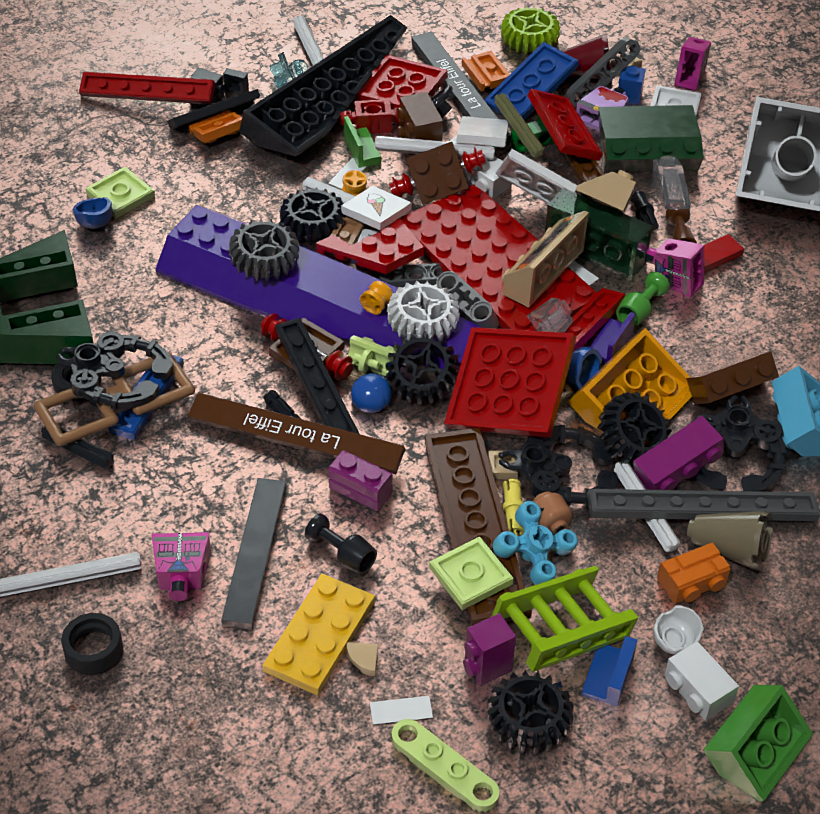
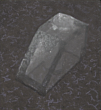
(551, 316)

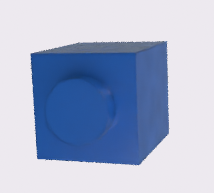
(632, 82)

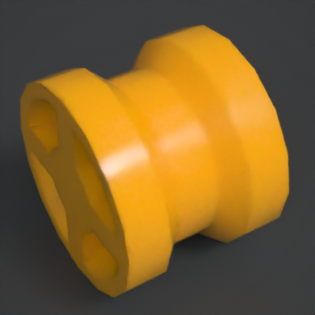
(354, 182)
(376, 297)

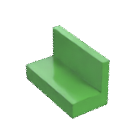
(360, 145)

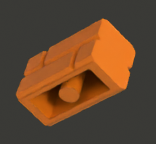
(694, 573)

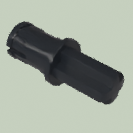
(644, 210)

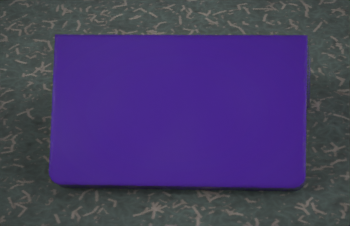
(613, 337)

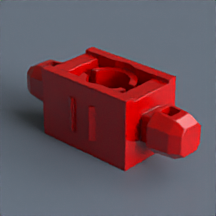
(372, 114)

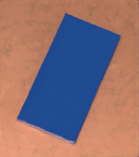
(540, 71)

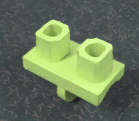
(369, 355)

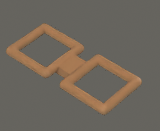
(110, 417)

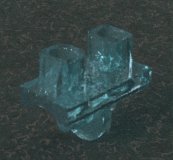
(286, 72)

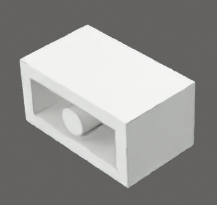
(701, 681)

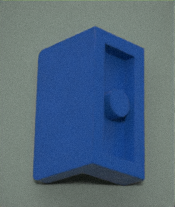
(609, 672)

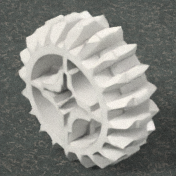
(423, 309)

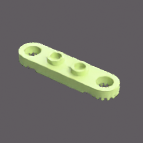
(445, 765)

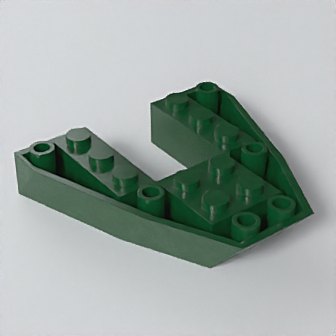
(40, 333)

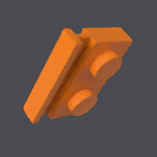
(485, 70)
(216, 126)

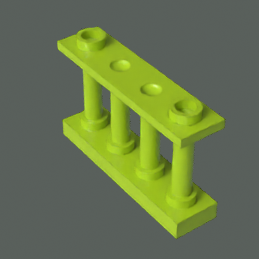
(565, 642)

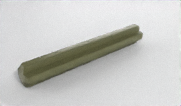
(519, 125)

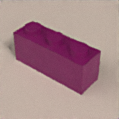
(679, 456)

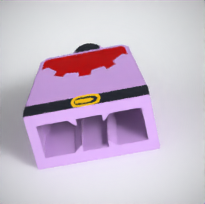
(600, 97)

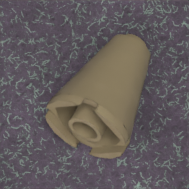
(737, 536)

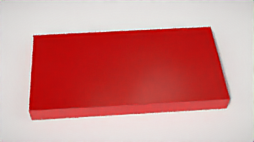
(564, 125)

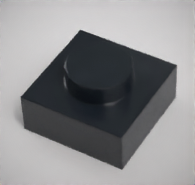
(235, 81)

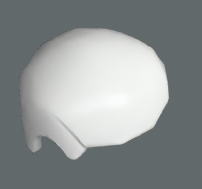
(677, 629)

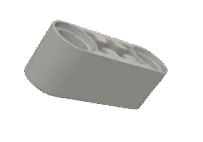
(463, 290)

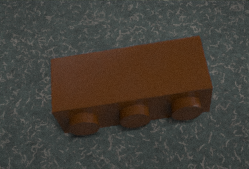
(732, 377)

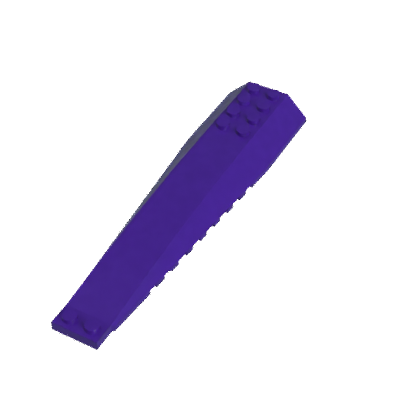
(315, 289)

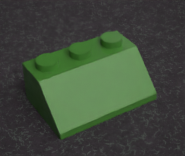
(759, 740)

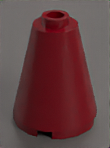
(588, 54)

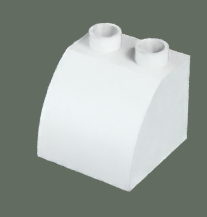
(782, 155)

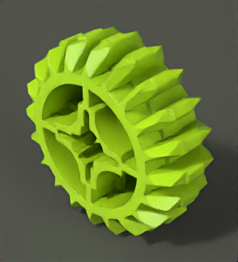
(529, 28)

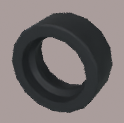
(88, 624)

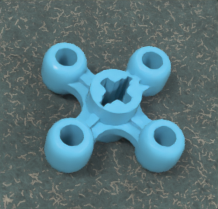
(535, 543)

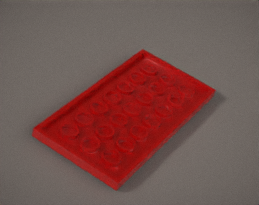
(479, 243)

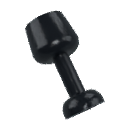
(352, 553)

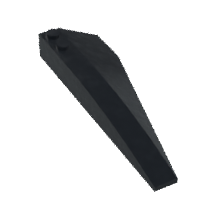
(312, 101)

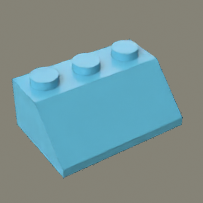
(799, 410)

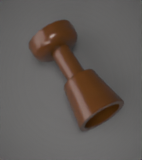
(679, 218)

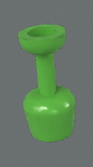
(638, 303)

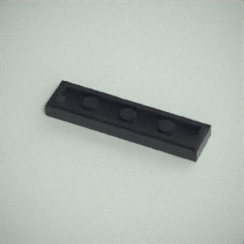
(213, 109)

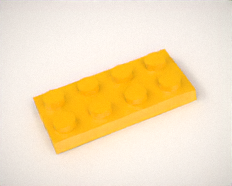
(319, 634)

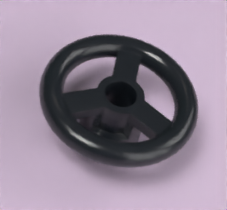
(440, 102)

